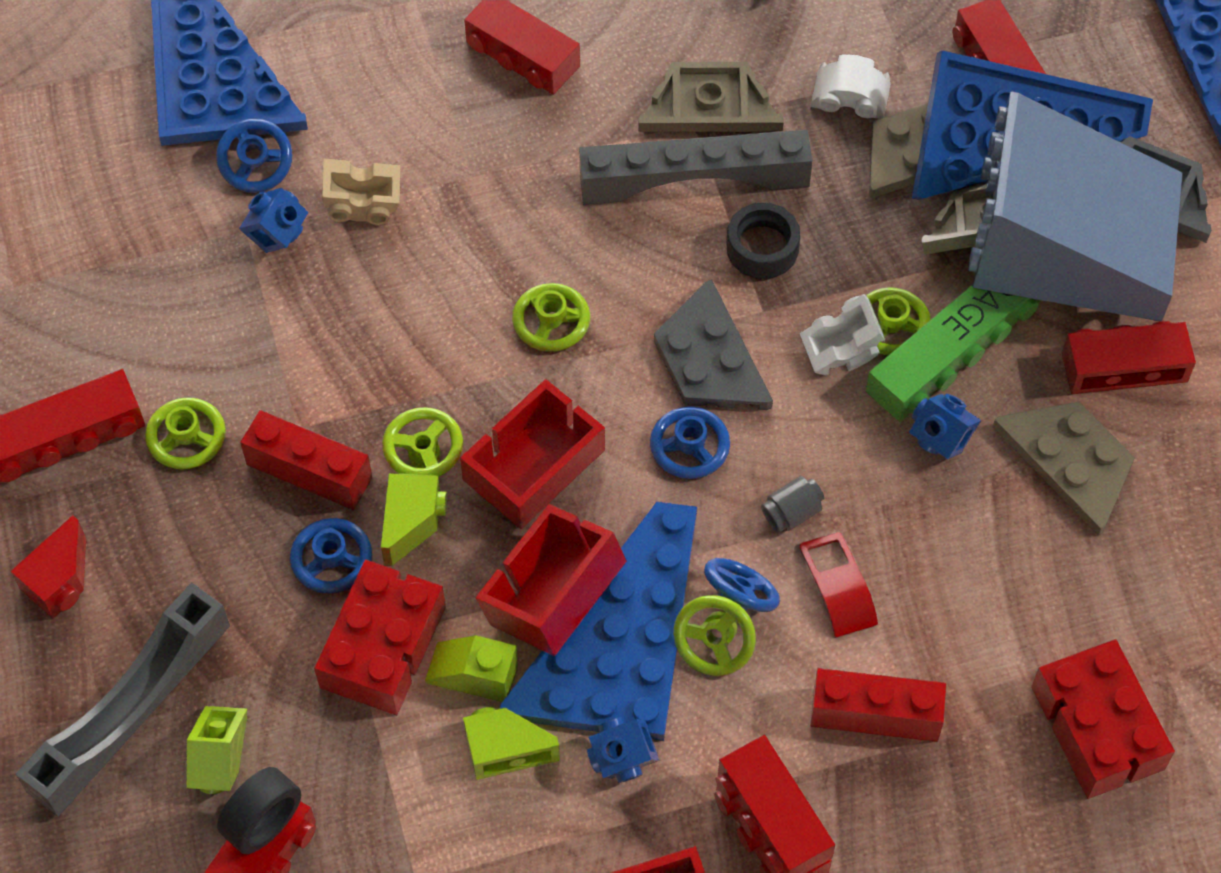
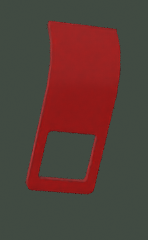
(842, 589)

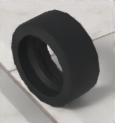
(769, 216)
(259, 810)

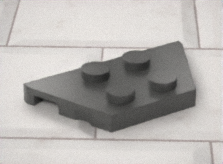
(1193, 197)
(709, 355)

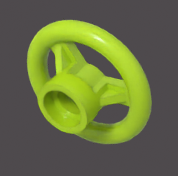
(551, 298)
(897, 303)
(179, 415)
(424, 460)
(722, 621)

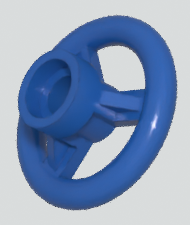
(247, 143)
(690, 424)
(327, 538)
(741, 586)

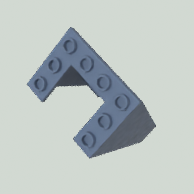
(1075, 216)

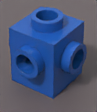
(274, 219)
(943, 425)
(636, 752)

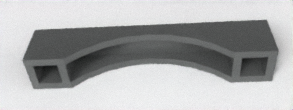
(763, 159)
(78, 753)

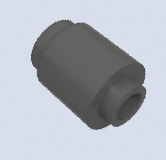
(793, 504)

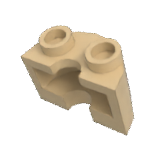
(360, 192)

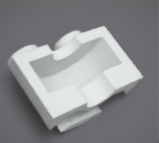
(852, 84)
(844, 340)

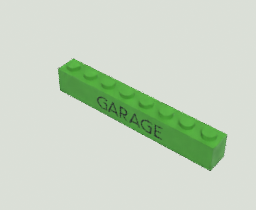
(944, 347)

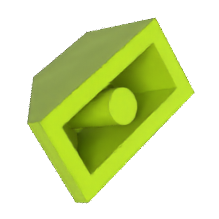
(410, 513)
(474, 666)
(506, 742)
(215, 749)

